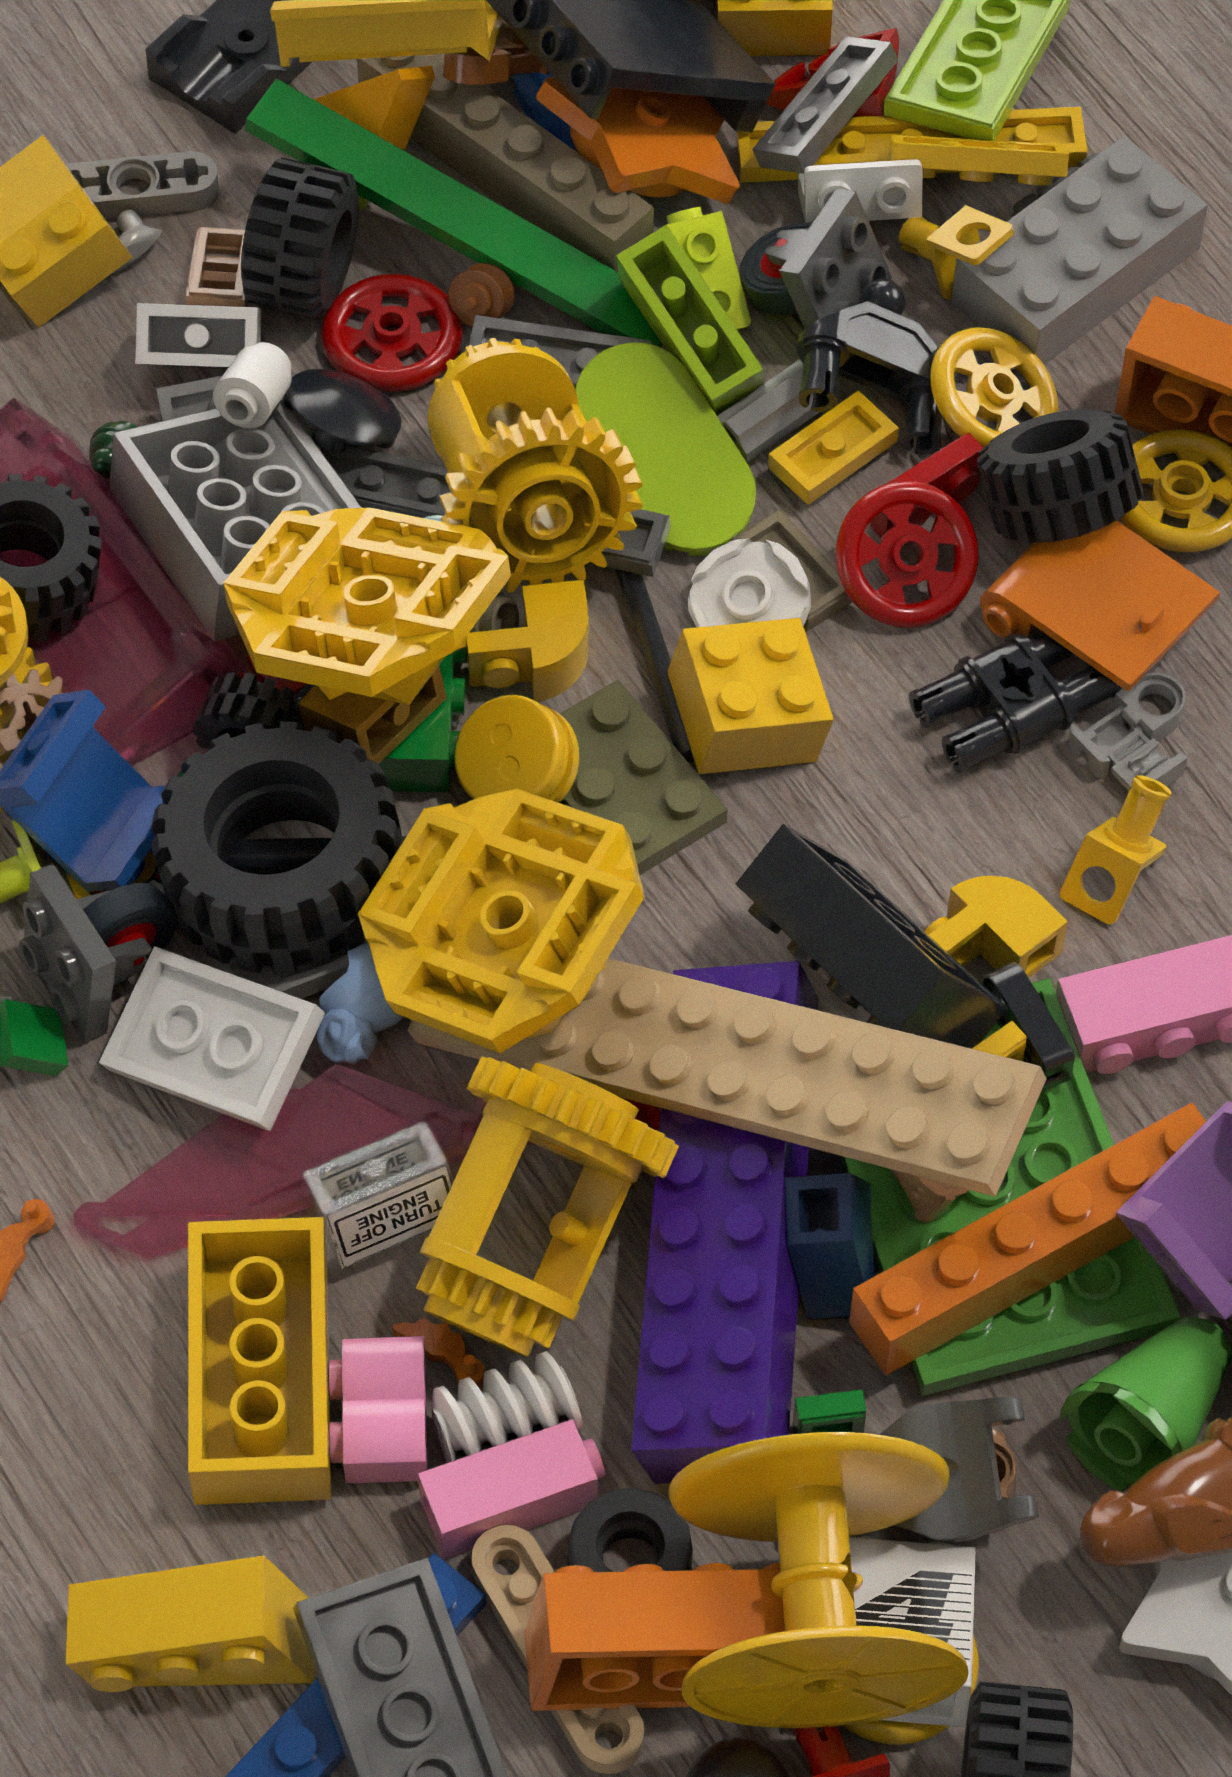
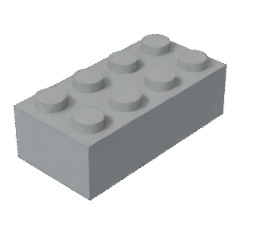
(1083, 251)

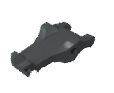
(965, 1441)

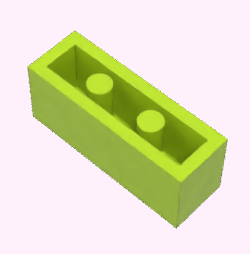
(689, 319)

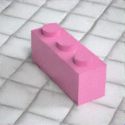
(1150, 1005)

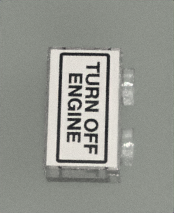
(380, 1193)

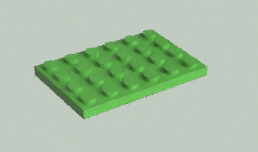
(1090, 1309)

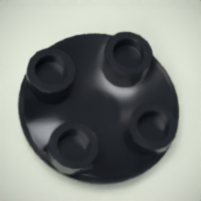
(343, 409)

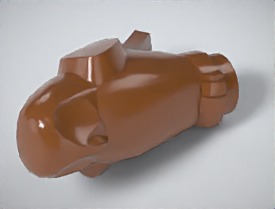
(1169, 1512)

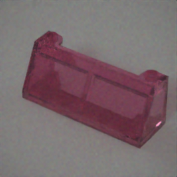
(140, 638)

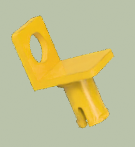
(954, 240)
(1120, 847)

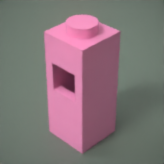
(510, 1484)

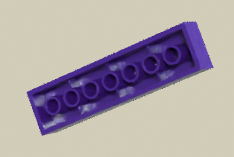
(719, 1275)

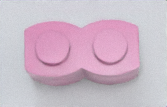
(382, 1409)

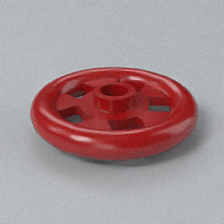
(387, 371)
(856, 549)

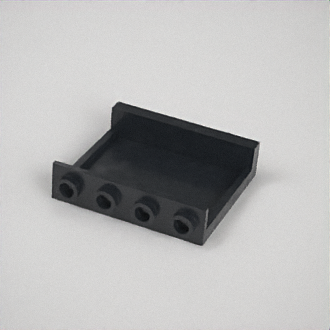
(643, 48)

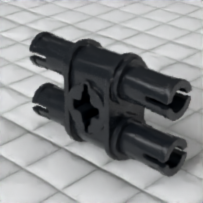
(1013, 696)

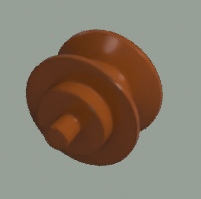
(482, 292)

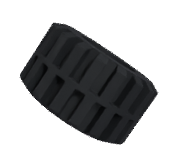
(299, 237)
(1060, 475)
(62, 532)
(1018, 1732)

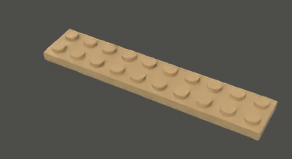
(787, 1074)

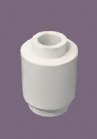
(253, 385)

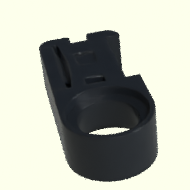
(1044, 1040)

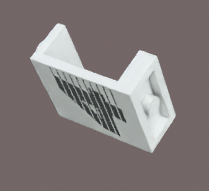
(921, 1591)

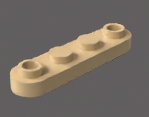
(511, 1602)

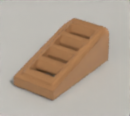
(216, 278)

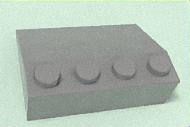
(212, 490)

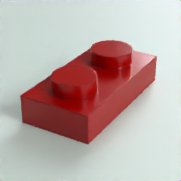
(950, 470)

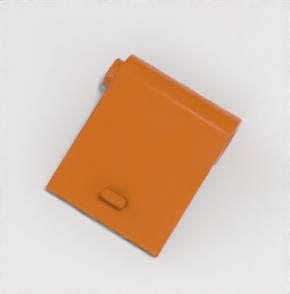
(1097, 596)

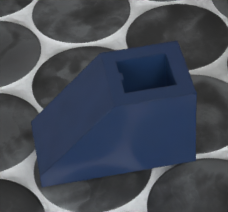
(829, 1240)

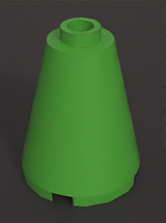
(1148, 1401)

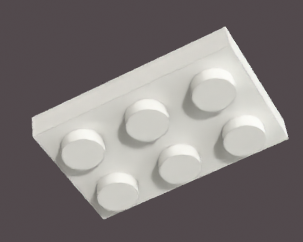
(212, 1038)

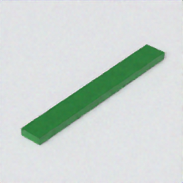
(449, 211)

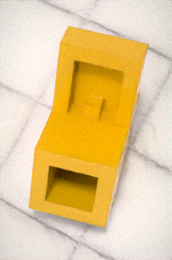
(546, 651)
(1001, 923)

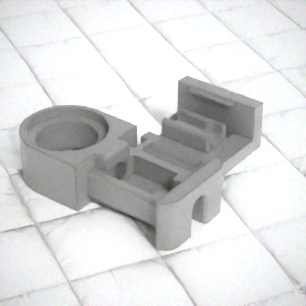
(1134, 750)

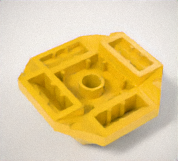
(362, 598)
(500, 915)

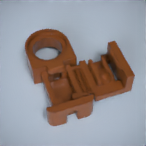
(505, 61)

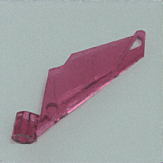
(257, 1173)

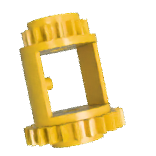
(530, 462)
(571, 1121)

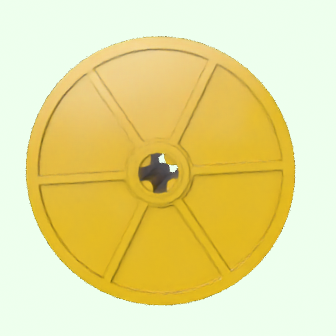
(810, 1500)

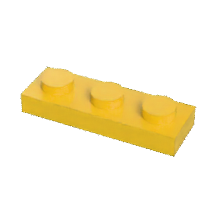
(982, 158)

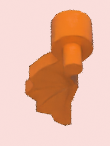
(36, 1219)
(444, 1346)

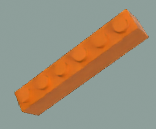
(1011, 1249)

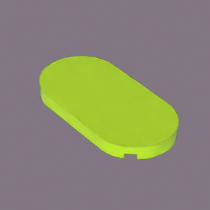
(676, 442)

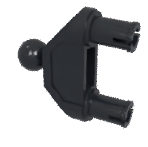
(878, 351)

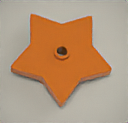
(649, 141)

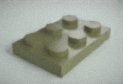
(638, 777)

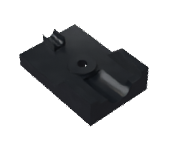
(212, 68)

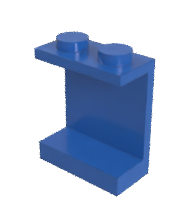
(80, 795)

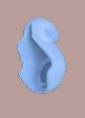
(354, 1011)

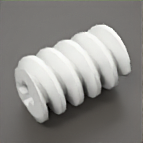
(503, 1406)

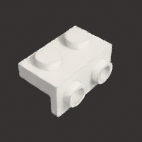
(882, 187)

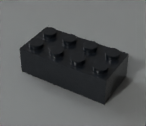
(865, 943)

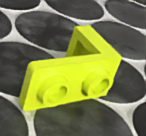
(710, 250)

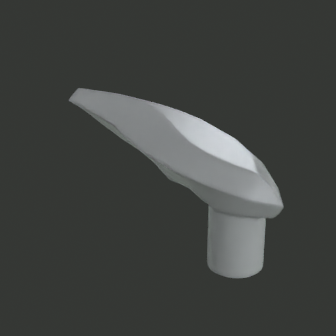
(135, 235)

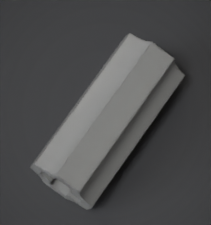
(767, 413)

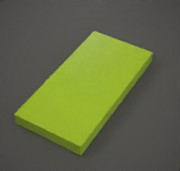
(974, 64)

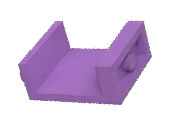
(1187, 1216)

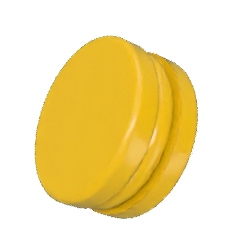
(516, 746)

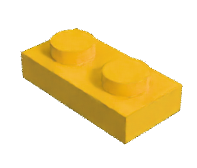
(833, 447)

